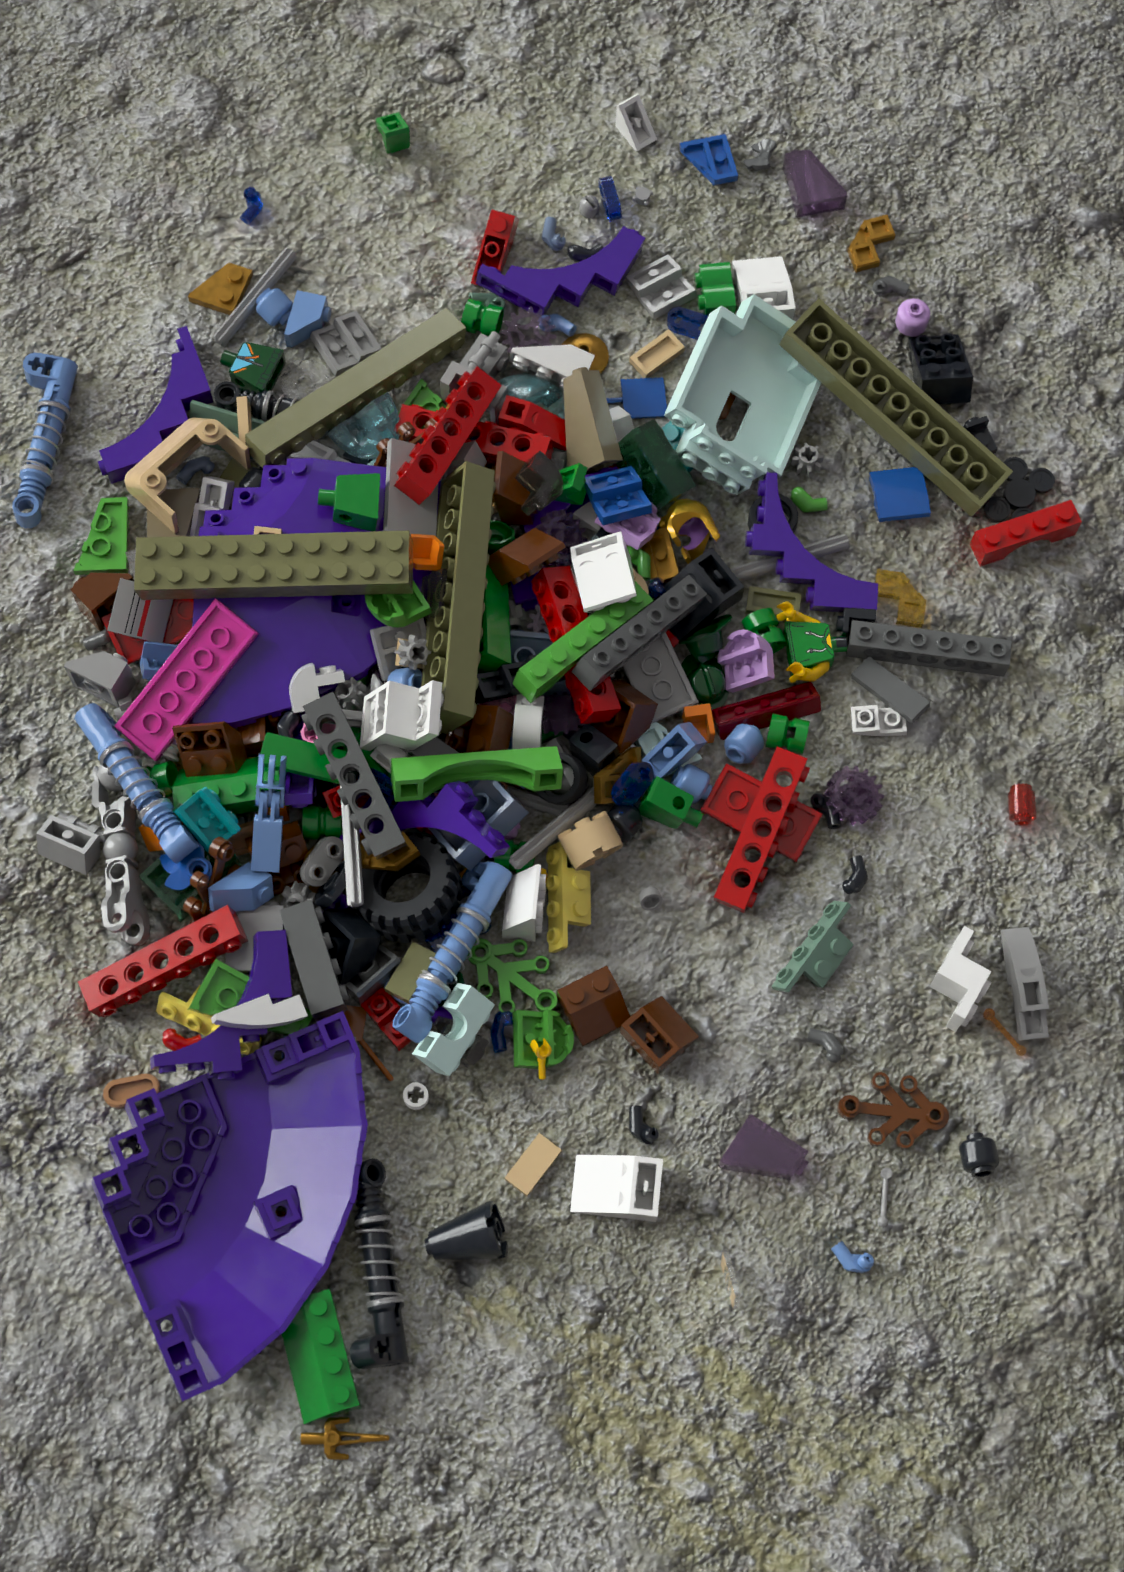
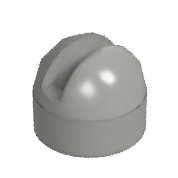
(586, 208)
(652, 903)

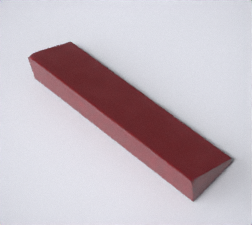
(757, 711)

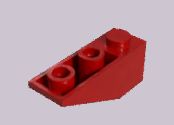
(496, 241)
(532, 419)

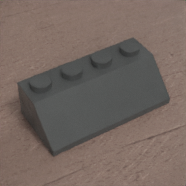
(313, 959)

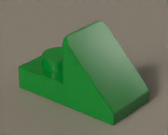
(394, 132)
(573, 484)

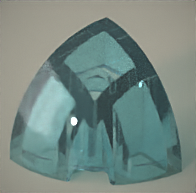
(531, 389)
(367, 428)

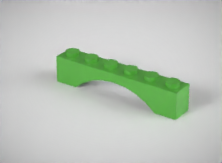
(557, 659)
(528, 767)

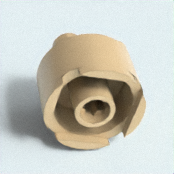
(590, 840)

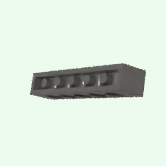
(638, 633)
(929, 648)
(328, 709)

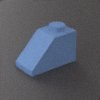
(307, 315)
(675, 749)
(241, 890)

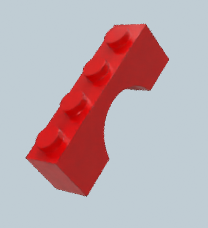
(1045, 524)

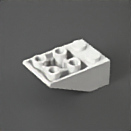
(767, 280)
(551, 362)
(603, 572)
(524, 905)
(617, 1186)

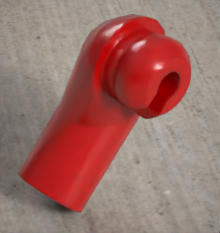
(174, 1041)

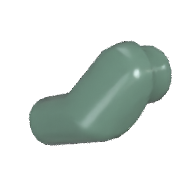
(488, 298)

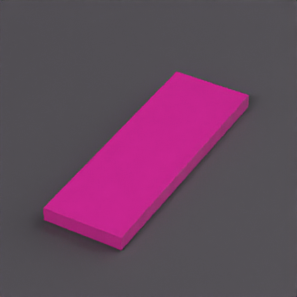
(186, 679)

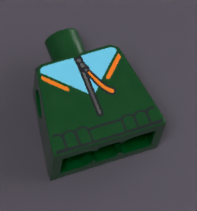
(254, 366)

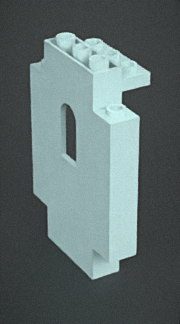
(744, 358)

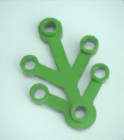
(509, 971)

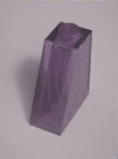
(811, 185)
(764, 1152)

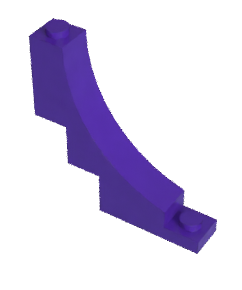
(571, 283)
(185, 384)

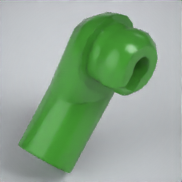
(806, 502)
(642, 561)

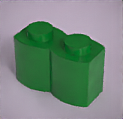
(715, 287)

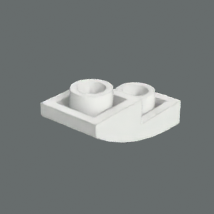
(877, 721)

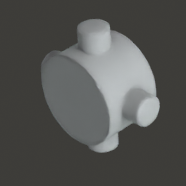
(642, 196)

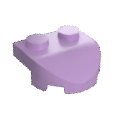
(636, 530)
(746, 660)

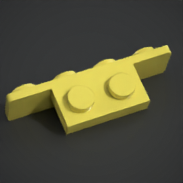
(567, 898)
(177, 1011)

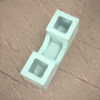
(469, 1013)

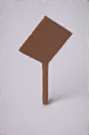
(356, 1019)

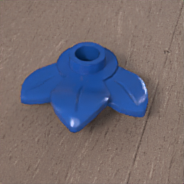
(182, 872)

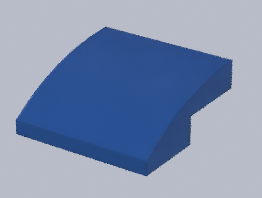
(899, 494)
(617, 495)

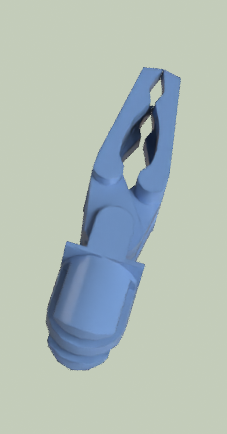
(268, 828)

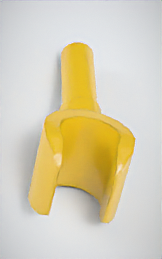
(541, 1053)

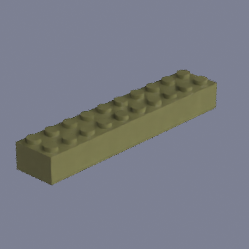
(895, 407)
(274, 565)
(456, 636)

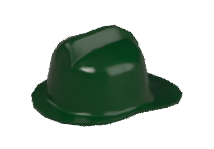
(707, 640)
(706, 681)

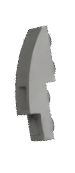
(1027, 983)

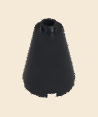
(469, 1236)

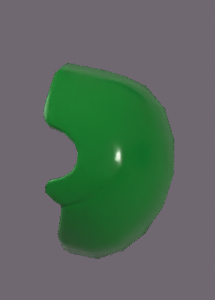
(500, 536)

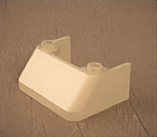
(148, 476)

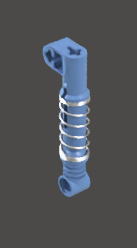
(53, 412)
(117, 757)
(487, 884)

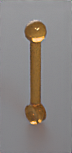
(989, 1014)

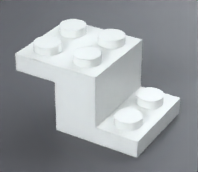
(401, 715)
(961, 980)

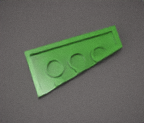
(223, 990)

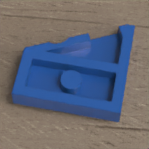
(712, 158)

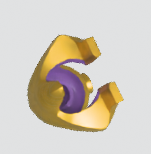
(693, 520)

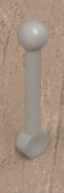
(885, 1174)

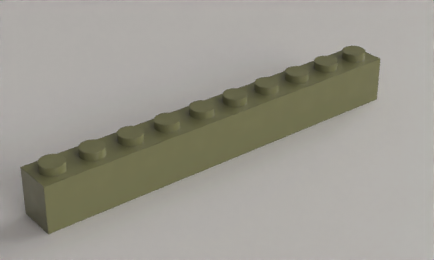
(355, 389)

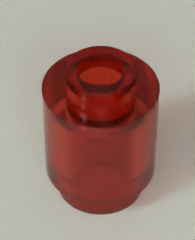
(1021, 804)

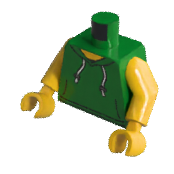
(808, 645)

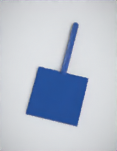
(642, 397)

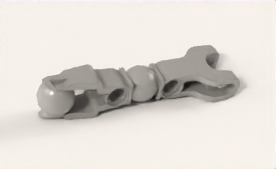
(120, 849)

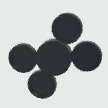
(1018, 493)

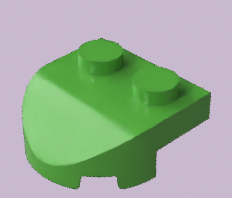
(398, 609)
(540, 1025)

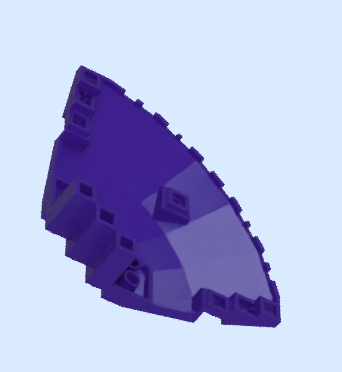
(293, 627)
(205, 1189)

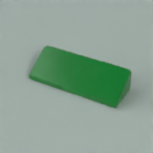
(301, 756)

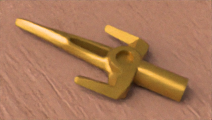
(332, 1438)

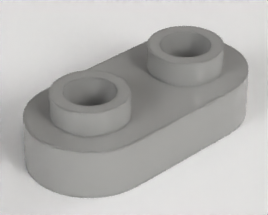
(321, 858)

